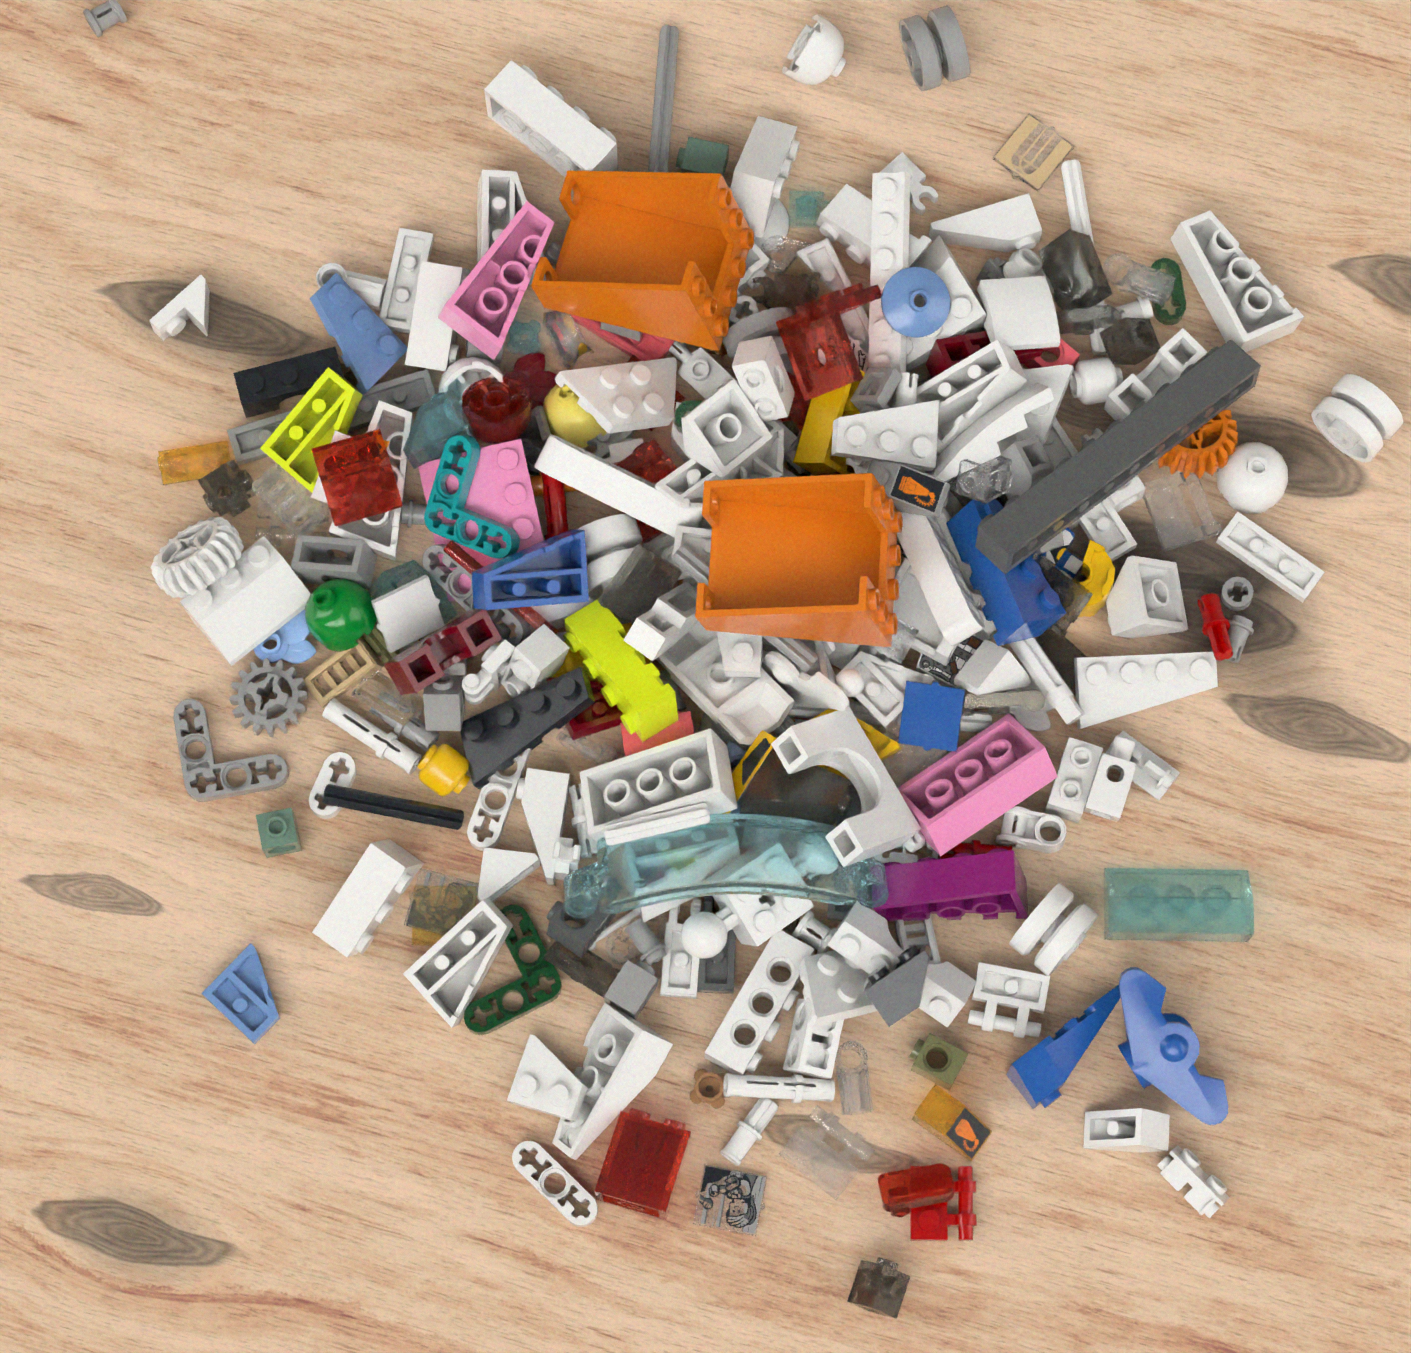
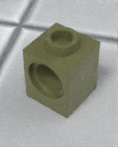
(954, 1061)

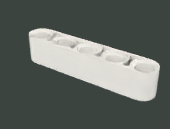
(613, 486)
(939, 578)

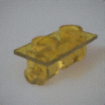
(192, 462)

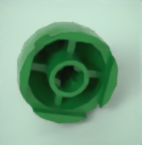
(339, 614)

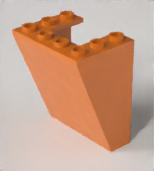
(649, 254)
(802, 559)

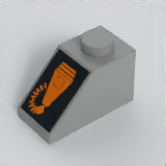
(910, 489)

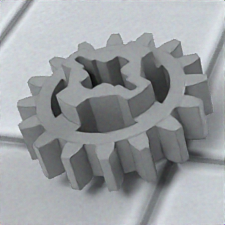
(273, 683)

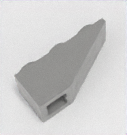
(1028, 464)

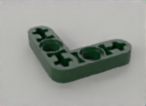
(530, 975)

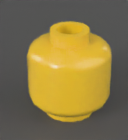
(443, 770)

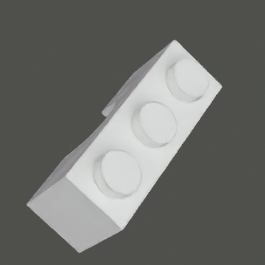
(1165, 368)

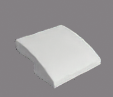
(1020, 312)

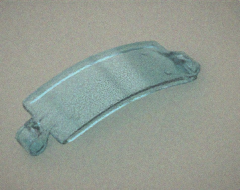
(721, 858)

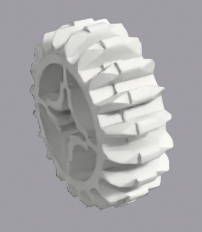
(197, 557)

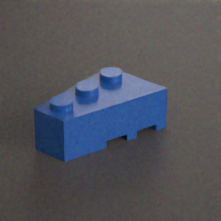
(536, 576)

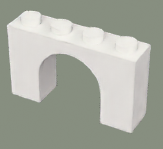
(842, 744)

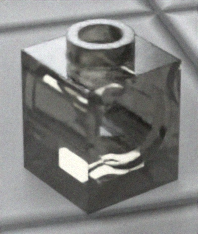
(1130, 341)

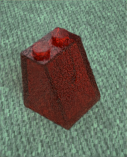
(643, 1163)

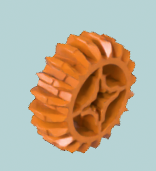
(1191, 456)

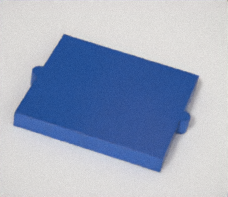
(931, 716)

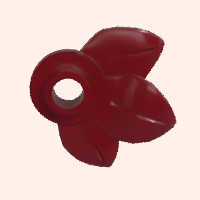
(530, 371)

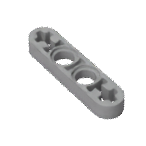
(449, 581)

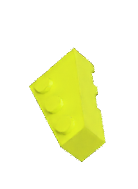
(311, 424)

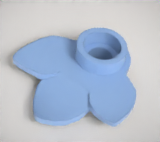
(290, 643)

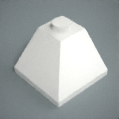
(1146, 599)

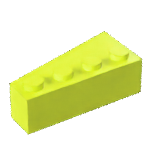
(621, 669)

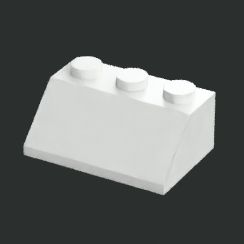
(248, 602)

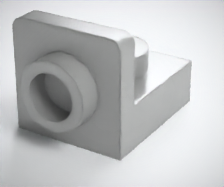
(876, 389)

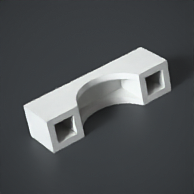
(867, 943)

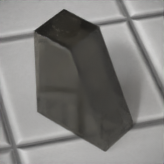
(804, 795)

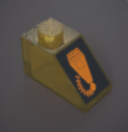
(952, 1123)

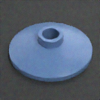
(899, 305)

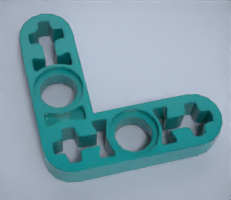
(453, 504)

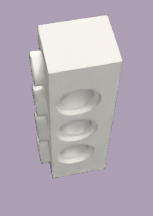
(724, 1049)

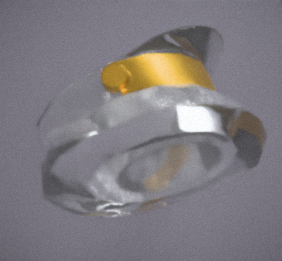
(564, 338)

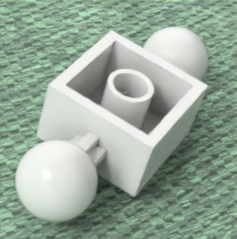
(749, 918)

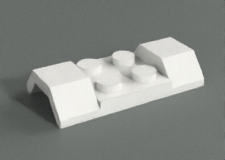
(737, 703)

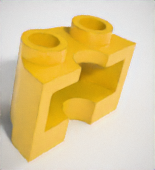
(1099, 575)

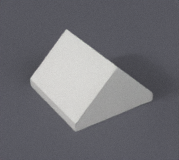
(723, 430)

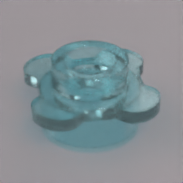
(526, 346)

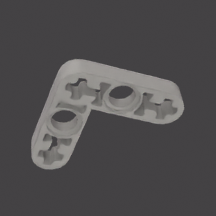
(206, 765)

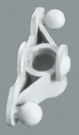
(818, 684)

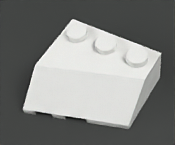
(966, 309)

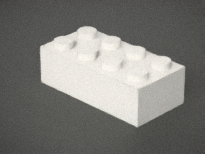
(547, 123)
(658, 781)

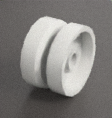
(1357, 418)
(1050, 926)

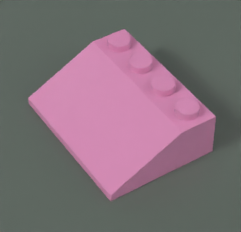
(498, 491)

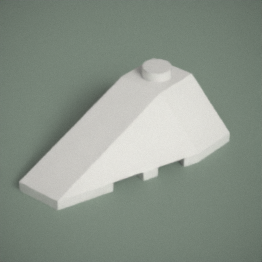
(617, 1066)

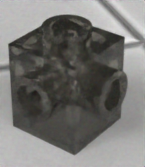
(216, 491)
(879, 1287)

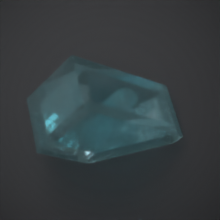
(433, 426)

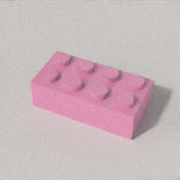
(977, 783)

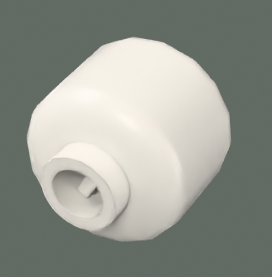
(1094, 380)

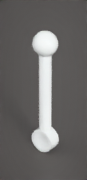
(616, 925)

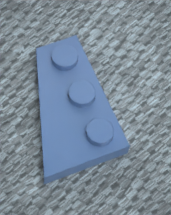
(362, 336)

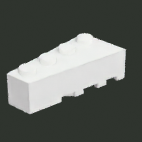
(1231, 284)
(383, 529)

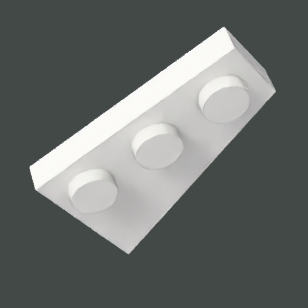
(890, 435)

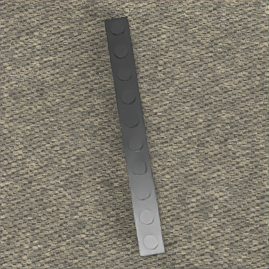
(1116, 456)

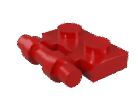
(932, 1221)

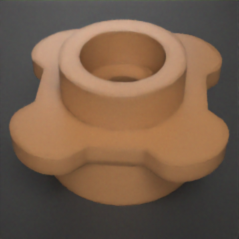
(700, 1094)

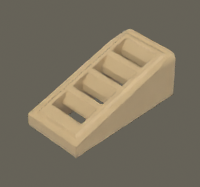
(323, 698)

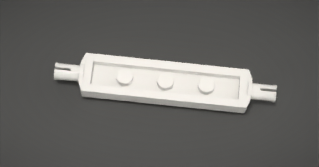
(708, 376)

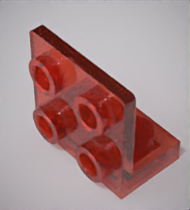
(357, 477)

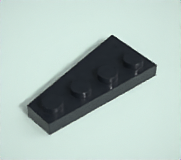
(510, 728)

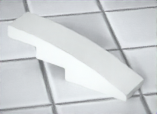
(981, 438)

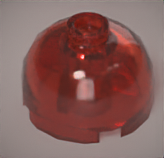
(497, 409)

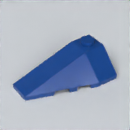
(1049, 1063)

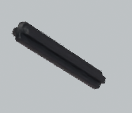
(393, 807)

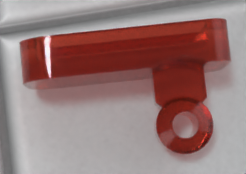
(915, 1188)

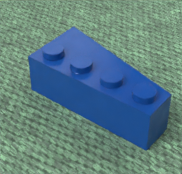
(1016, 601)

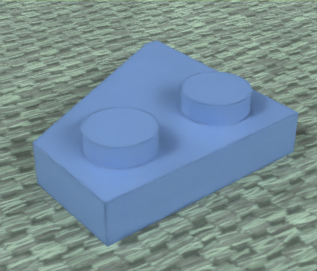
(244, 995)

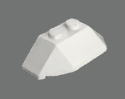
(686, 483)

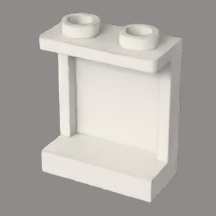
(915, 611)

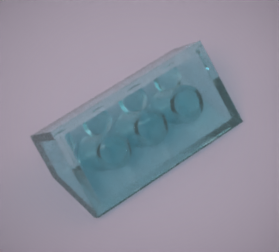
(1178, 905)

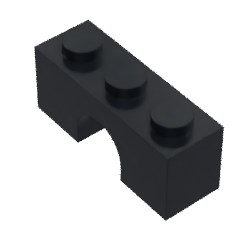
(268, 385)

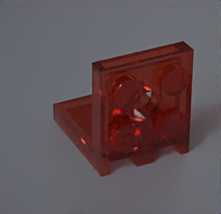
(822, 328)

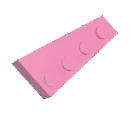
(493, 290)

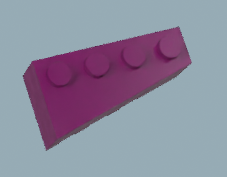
(956, 886)

